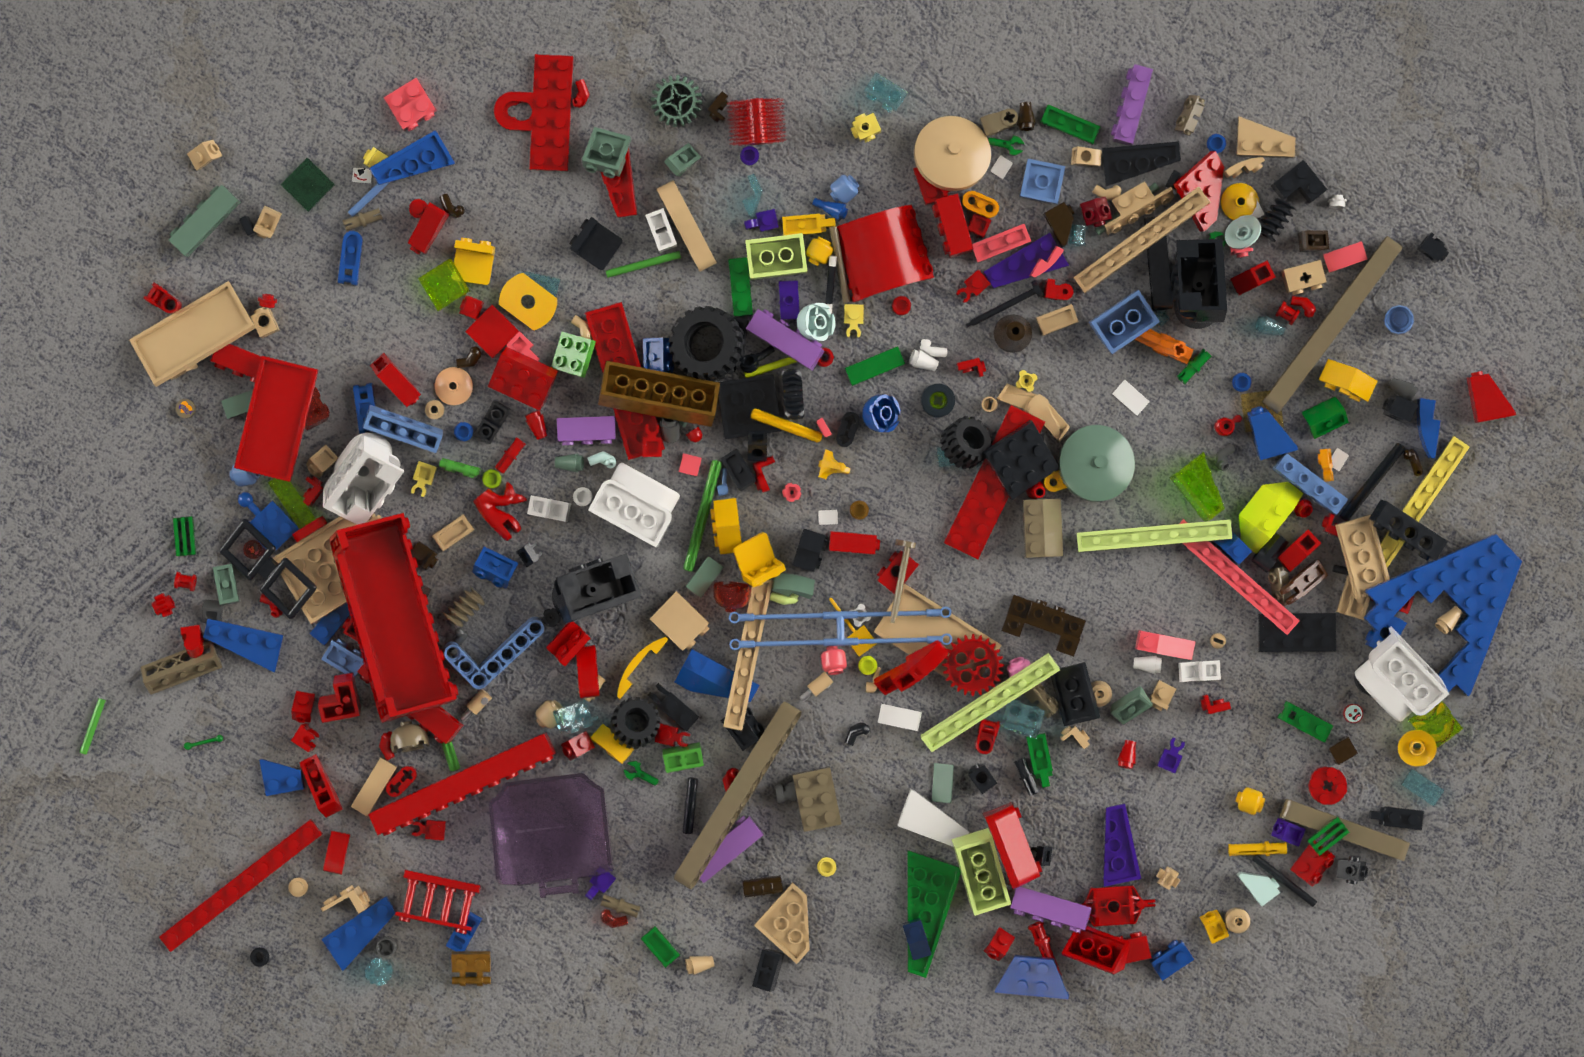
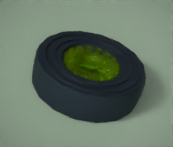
(947, 403)

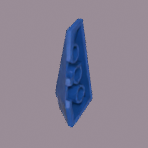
(707, 676)

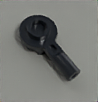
(750, 362)

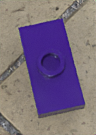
(789, 299)

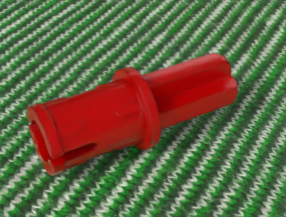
(510, 455)

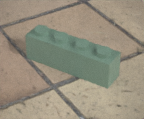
(204, 220)

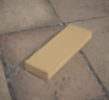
(374, 786)

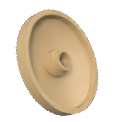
(952, 153)

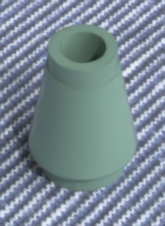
(570, 462)

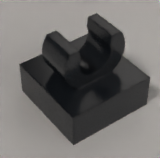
(528, 554)
(1043, 854)

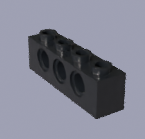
(1433, 542)

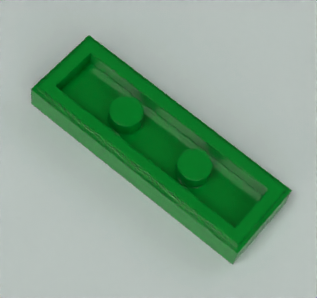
(1070, 124)
(874, 366)

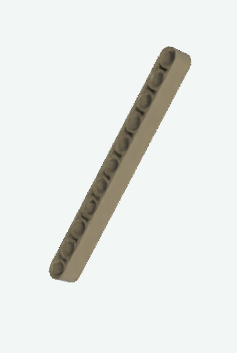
(1332, 324)
(737, 795)

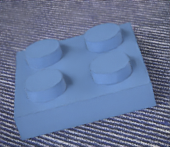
(1042, 181)

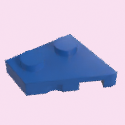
(280, 778)

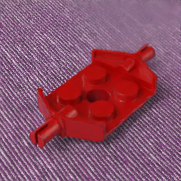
(1129, 905)

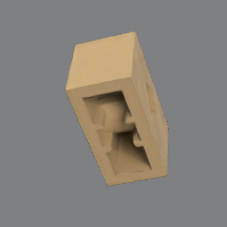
(1314, 272)

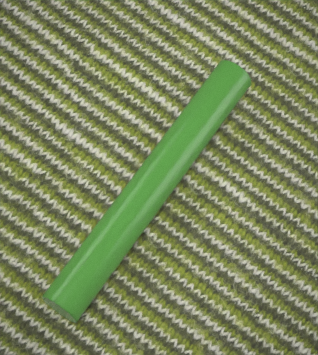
(92, 726)

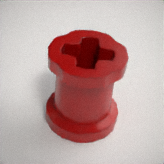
(1290, 318)
(185, 581)

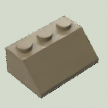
(1042, 528)

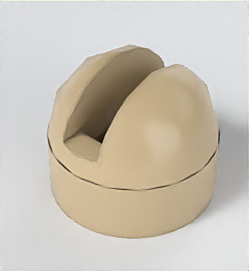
(986, 402)
(1219, 636)

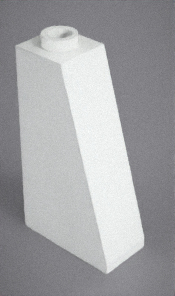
(928, 820)

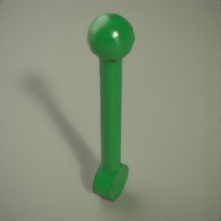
(219, 738)

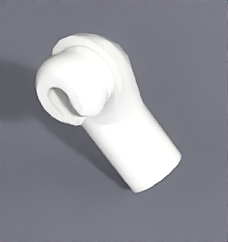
(932, 351)

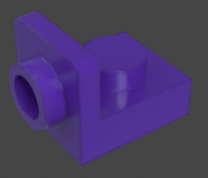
(1288, 832)

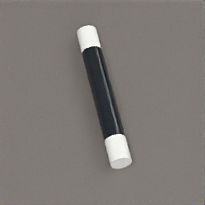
(830, 282)

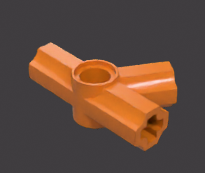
(1166, 345)

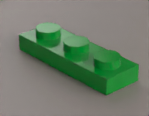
(740, 286)

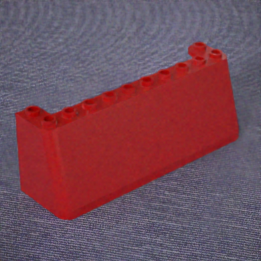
(391, 617)

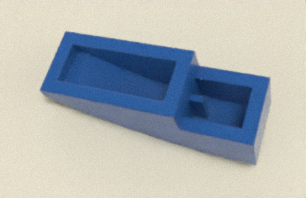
(1427, 426)

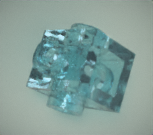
(382, 965)

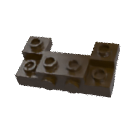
(1045, 618)

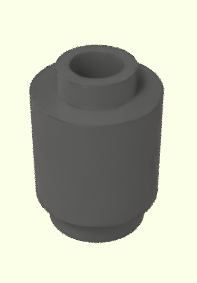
(670, 430)

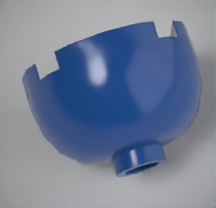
(881, 413)

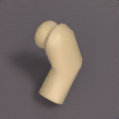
(1110, 193)

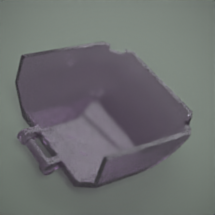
(550, 832)

